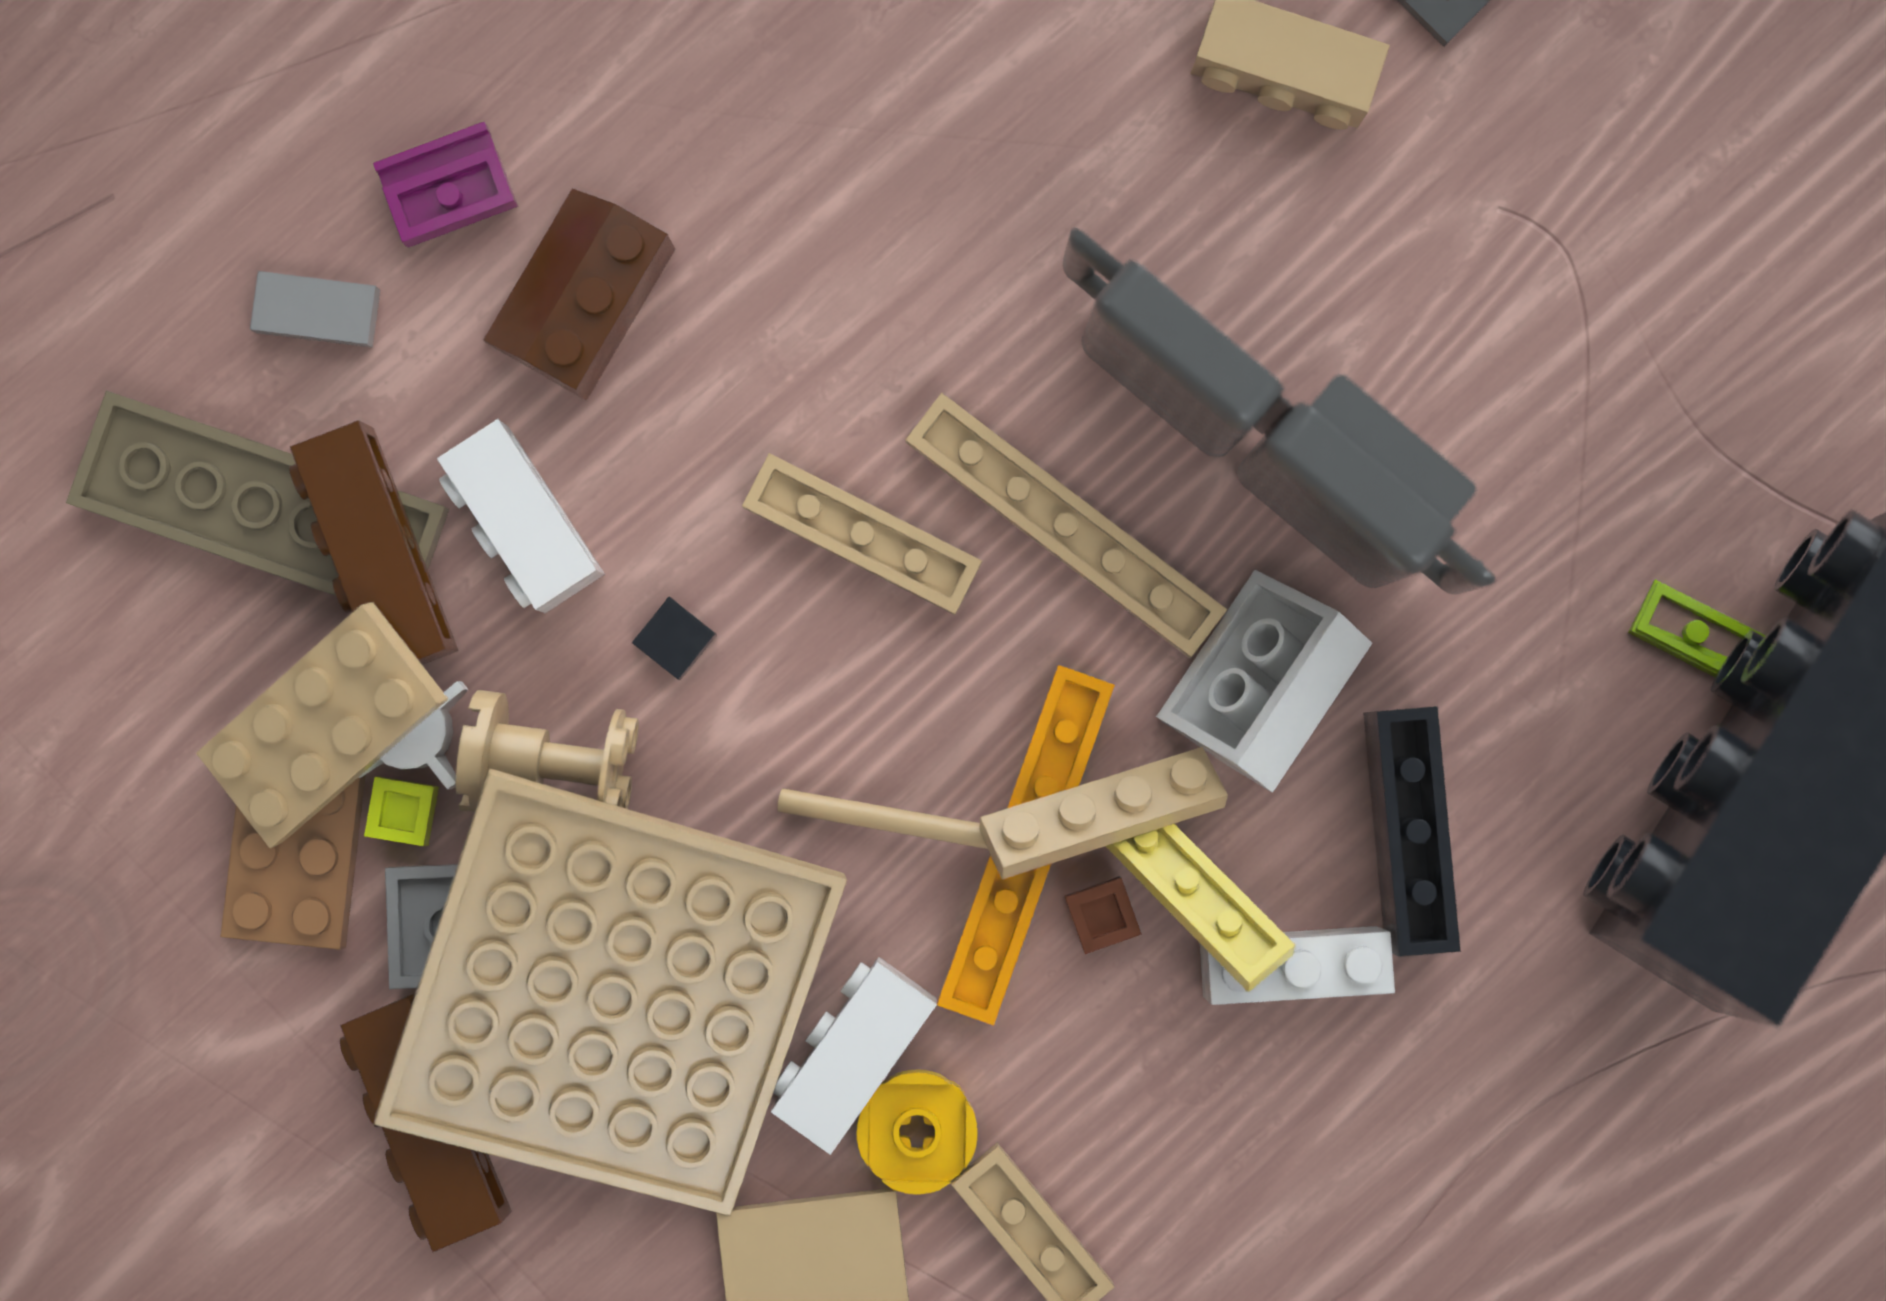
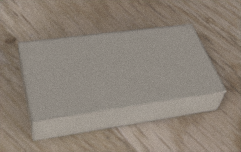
(315, 309)

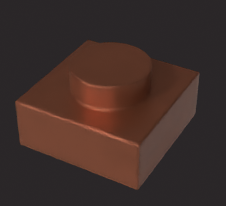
(1102, 915)

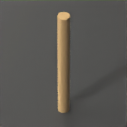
(880, 817)

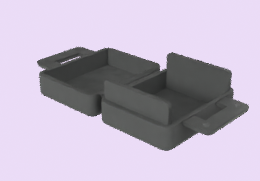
(1329, 469)

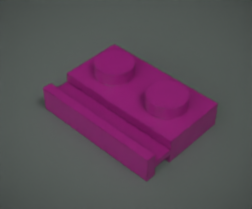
(445, 184)

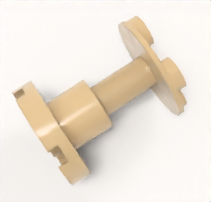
(532, 756)

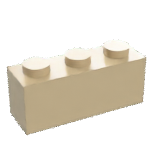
(1290, 61)

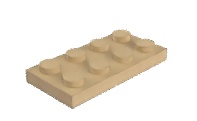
(322, 725)

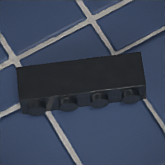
(1412, 830)

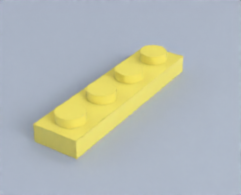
(1206, 903)

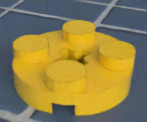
(942, 1155)

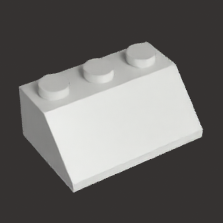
(1265, 679)

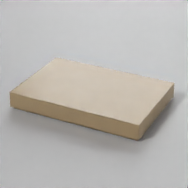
(815, 1249)

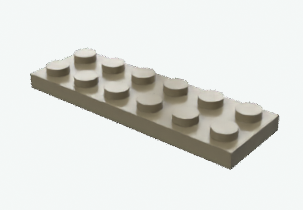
(213, 492)

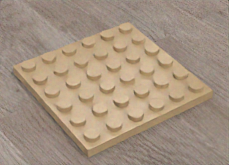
(609, 995)

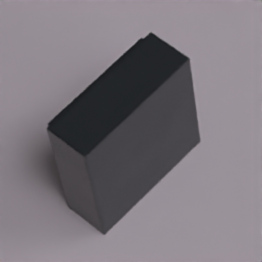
(674, 638)

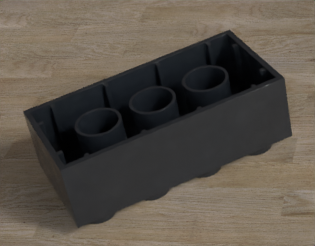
(1776, 806)

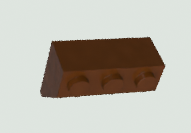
(581, 292)

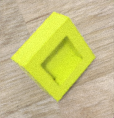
(401, 811)

